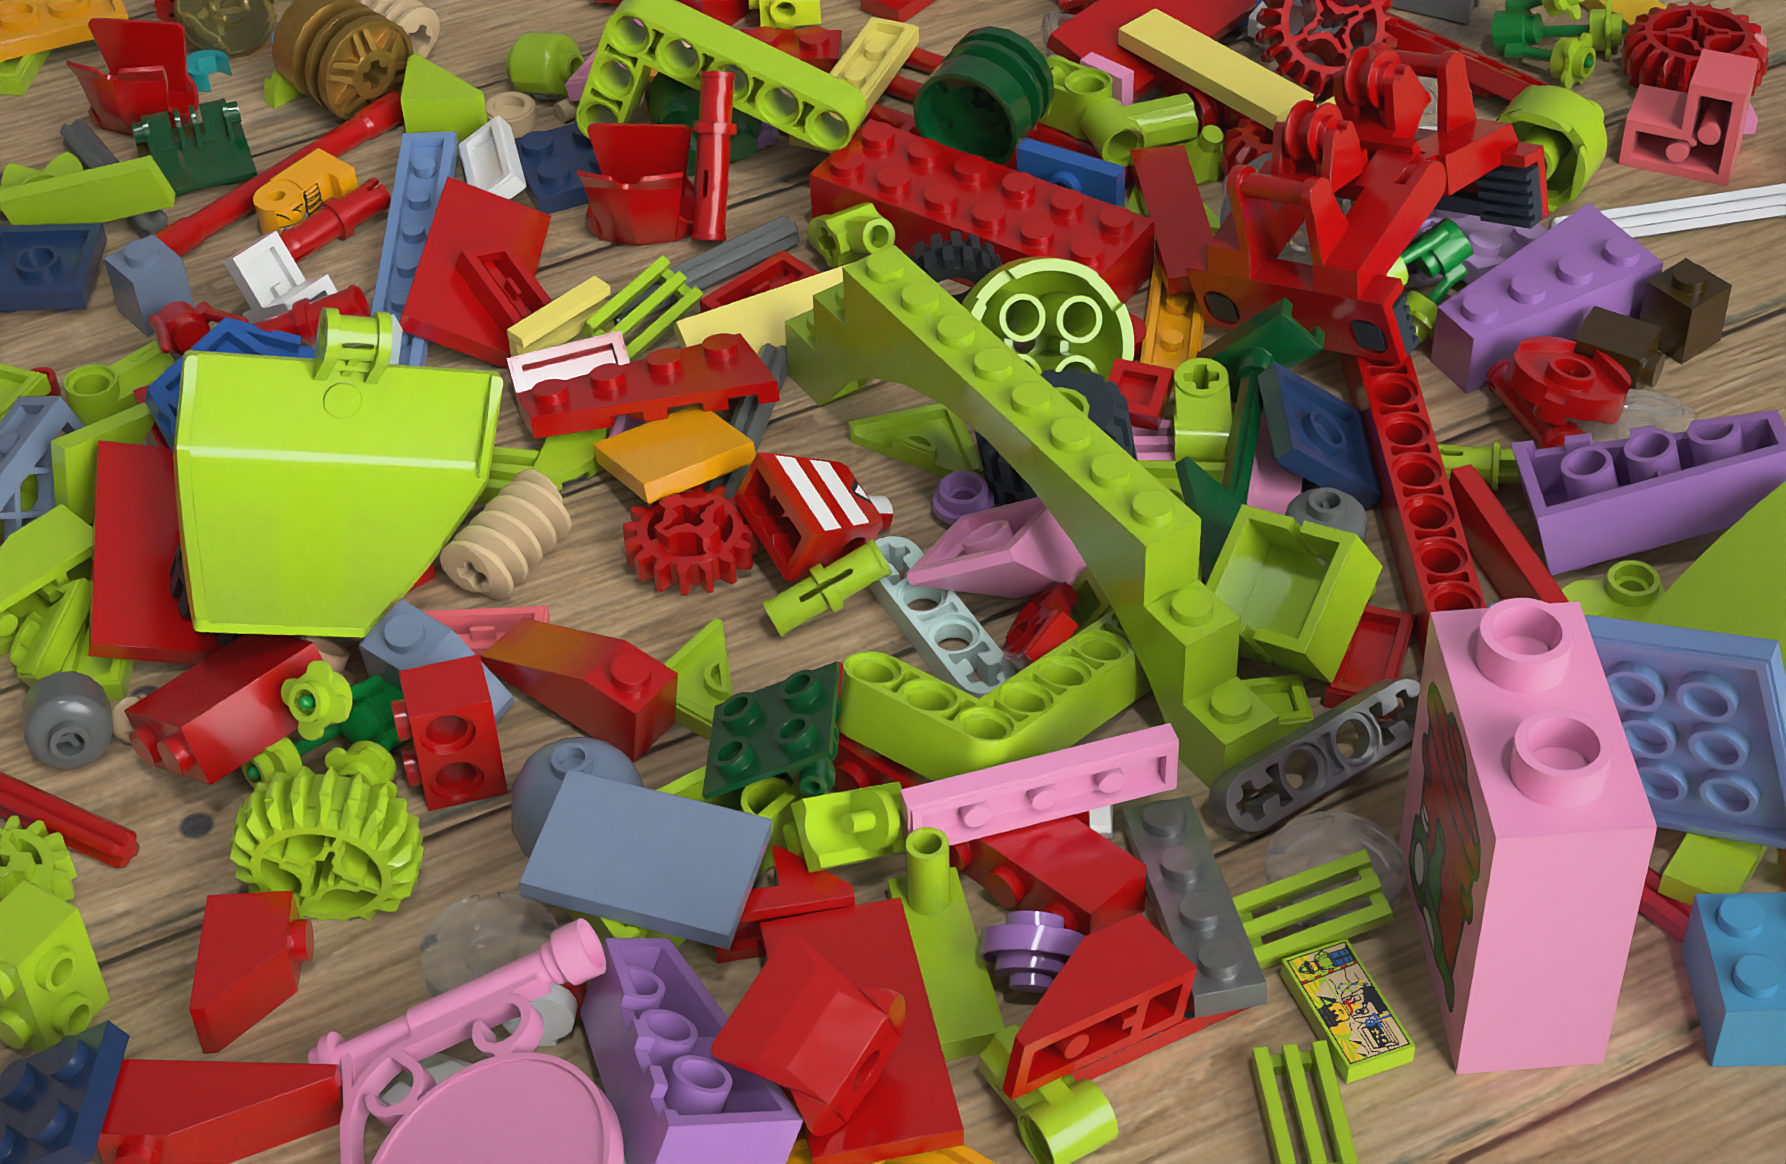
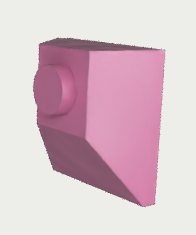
(1000, 553)

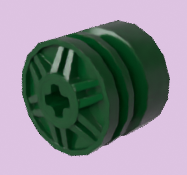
(985, 94)

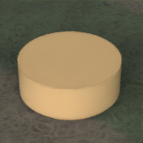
(515, 109)

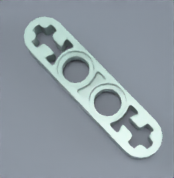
(945, 621)

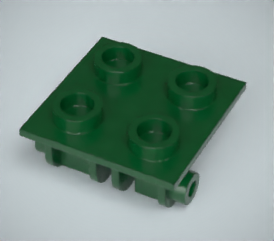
(197, 153)
(776, 732)

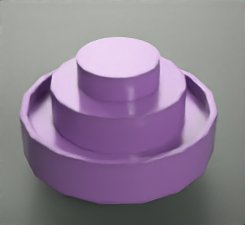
(1029, 949)

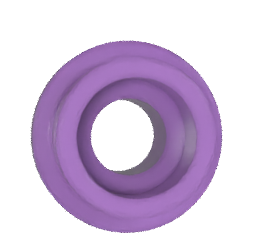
(960, 495)

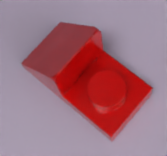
(793, 895)

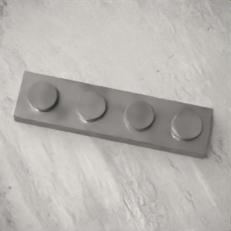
(1195, 905)

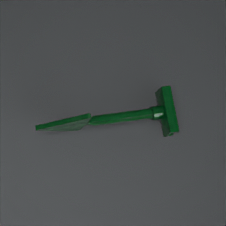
(1245, 355)

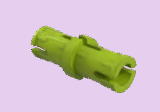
(863, 564)

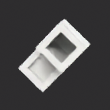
(272, 278)

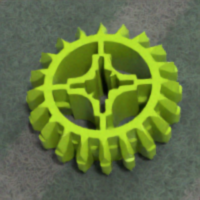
(330, 842)

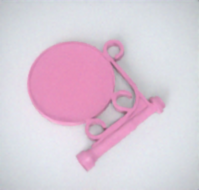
(498, 1109)

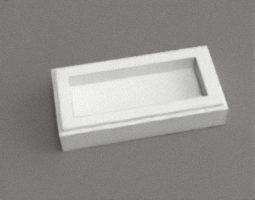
(493, 159)

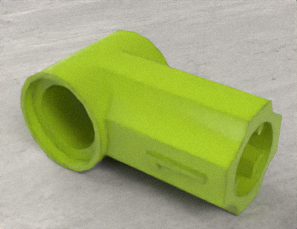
(1148, 124)
(103, 390)
(1054, 1120)

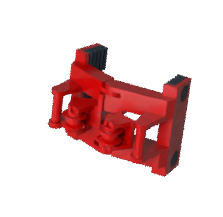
(1395, 174)

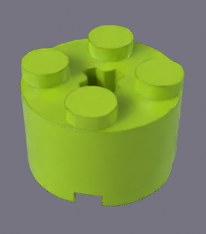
(1569, 132)

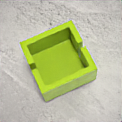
(1287, 598)

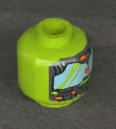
(542, 64)

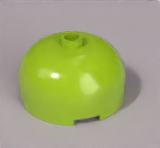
(1059, 310)

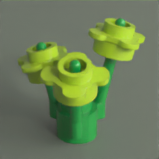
(1572, 58)
(1434, 252)
(326, 710)

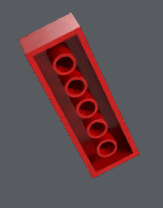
(940, 190)

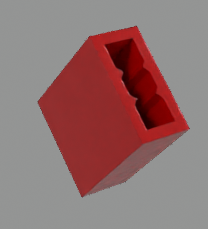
(221, 708)

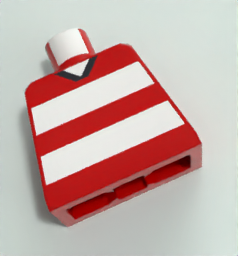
(808, 511)

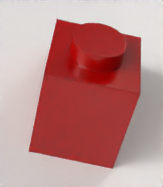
(246, 963)

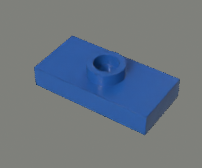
(1073, 171)

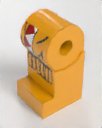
(301, 189)

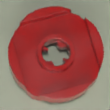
(1566, 382)

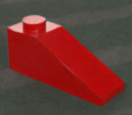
(589, 681)
(1108, 995)
(215, 1109)

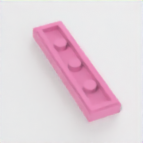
(1044, 786)

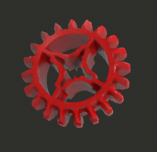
(1668, 42)
(1331, 48)

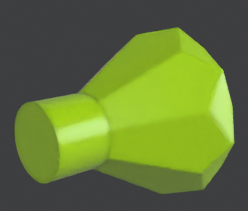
(1205, 155)

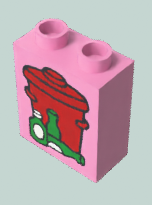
(1523, 836)

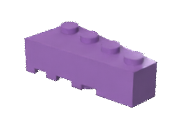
(1541, 293)
(1648, 489)
(653, 1052)

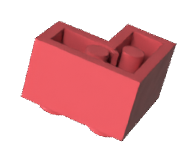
(1694, 131)

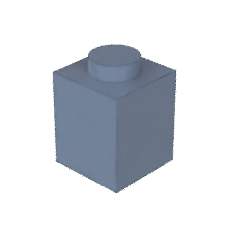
(146, 279)

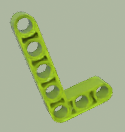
(714, 49)
(1029, 715)

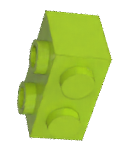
(46, 970)

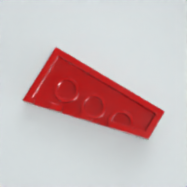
(649, 387)

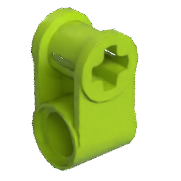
(1074, 91)
(1202, 411)

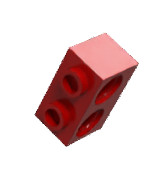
(452, 732)

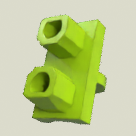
(847, 827)

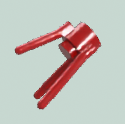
(181, 325)

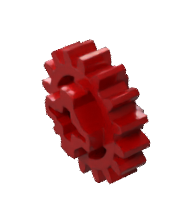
(686, 540)

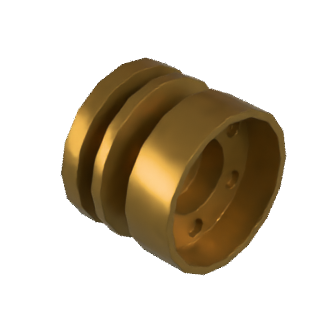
(340, 53)

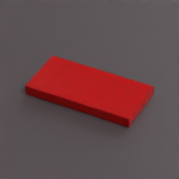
(1099, 24)
(439, 299)
(133, 558)
(913, 1099)

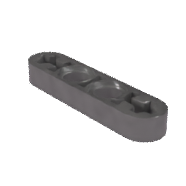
(1319, 748)

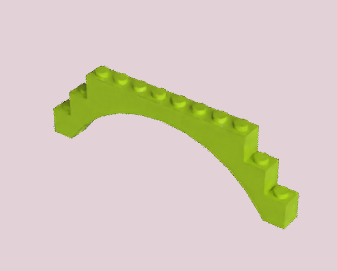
(1127, 526)

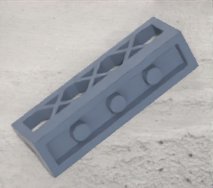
(24, 441)

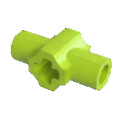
(850, 234)

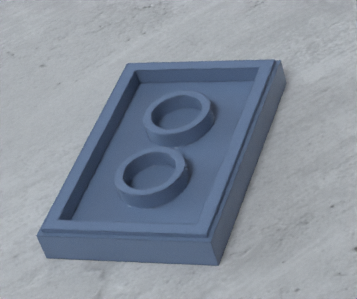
(647, 858)

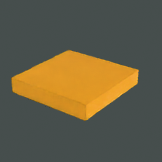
(675, 453)

